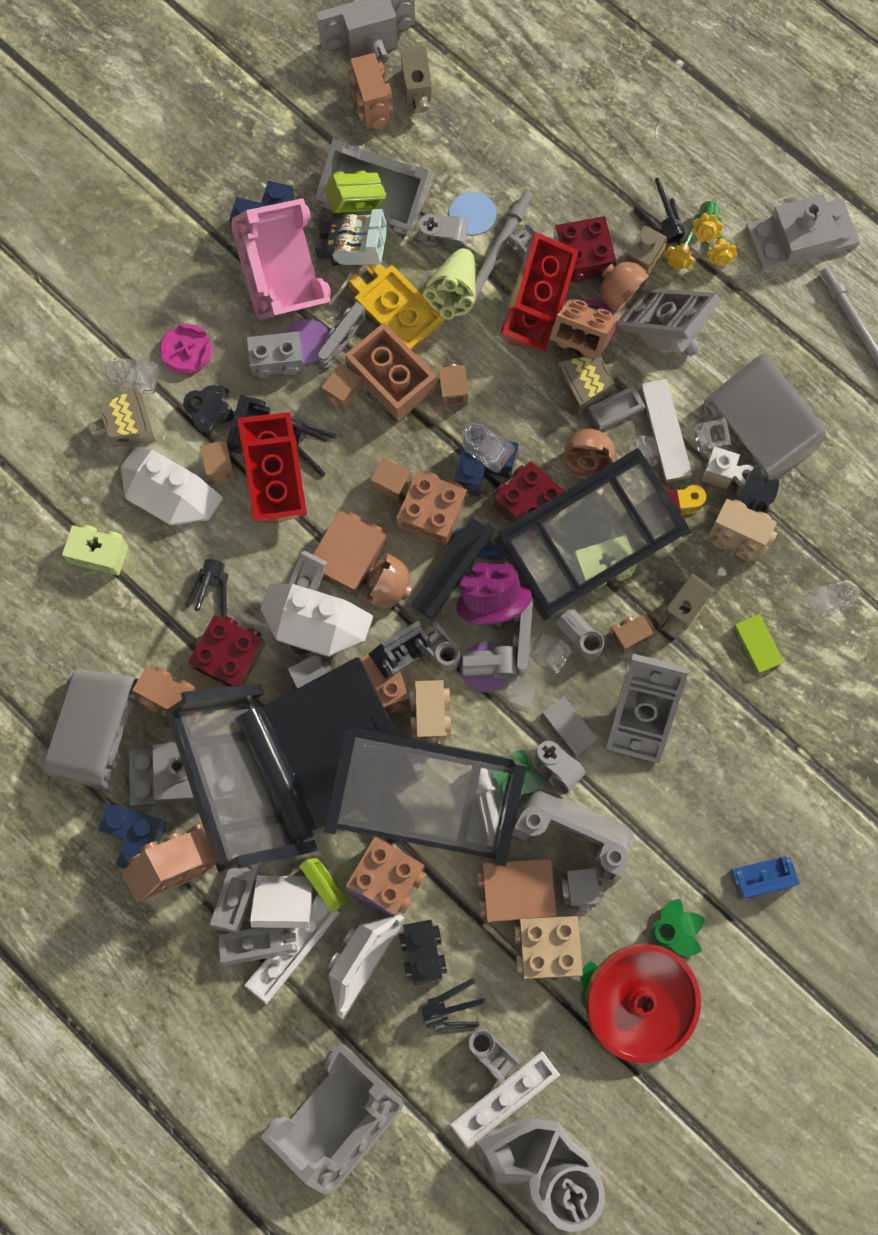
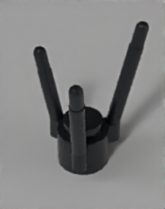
(671, 226)
(300, 431)
(210, 575)
(435, 1013)

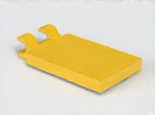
(396, 303)

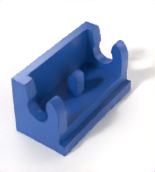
(764, 877)

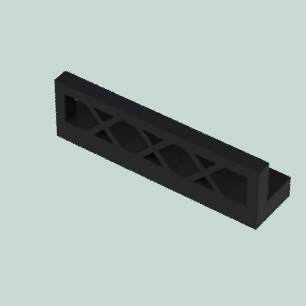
(452, 568)

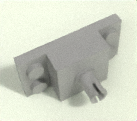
(365, 26)
(802, 232)
(670, 318)
(646, 708)
(158, 777)

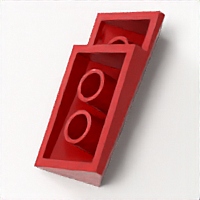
(539, 292)
(272, 467)

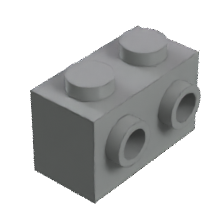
(275, 354)

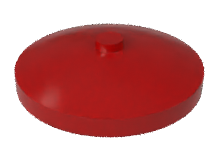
(643, 1003)

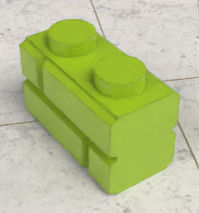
(354, 192)

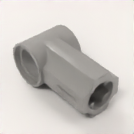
(579, 633)
(498, 662)

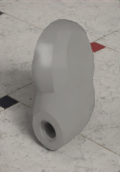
(550, 1168)

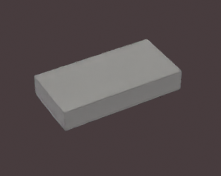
(616, 408)
(569, 726)

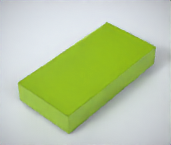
(758, 644)
(324, 884)

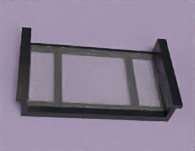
(591, 533)
(225, 781)
(426, 794)

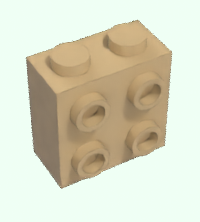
(743, 530)
(430, 703)
(549, 947)

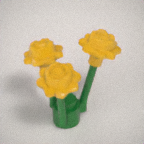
(706, 227)

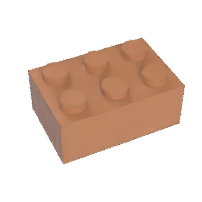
(391, 371)
(169, 864)

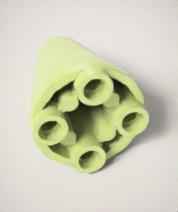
(453, 285)

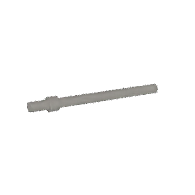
(515, 215)
(838, 292)

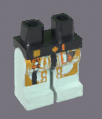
(353, 239)

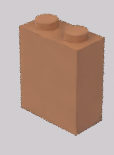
(350, 551)
(517, 891)

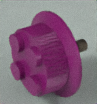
(492, 595)

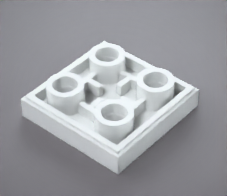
(282, 902)

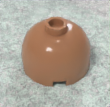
(622, 283)
(588, 452)
(387, 583)

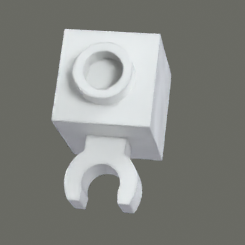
(723, 468)

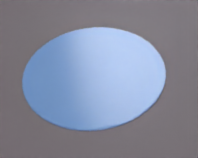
(476, 209)

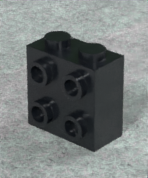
(424, 962)

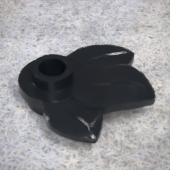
(212, 407)
(756, 492)

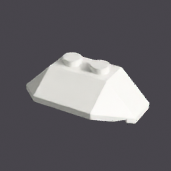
(166, 488)
(314, 619)
(359, 959)

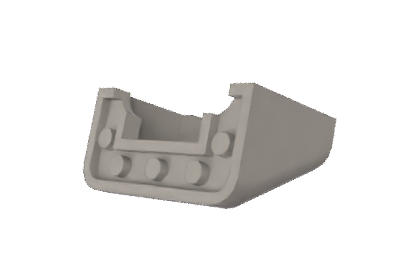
(403, 183)
(767, 417)
(90, 728)
(612, 837)
(335, 1123)

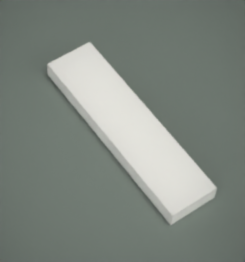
(666, 430)
(278, 969)
(504, 1099)

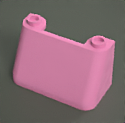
(278, 259)

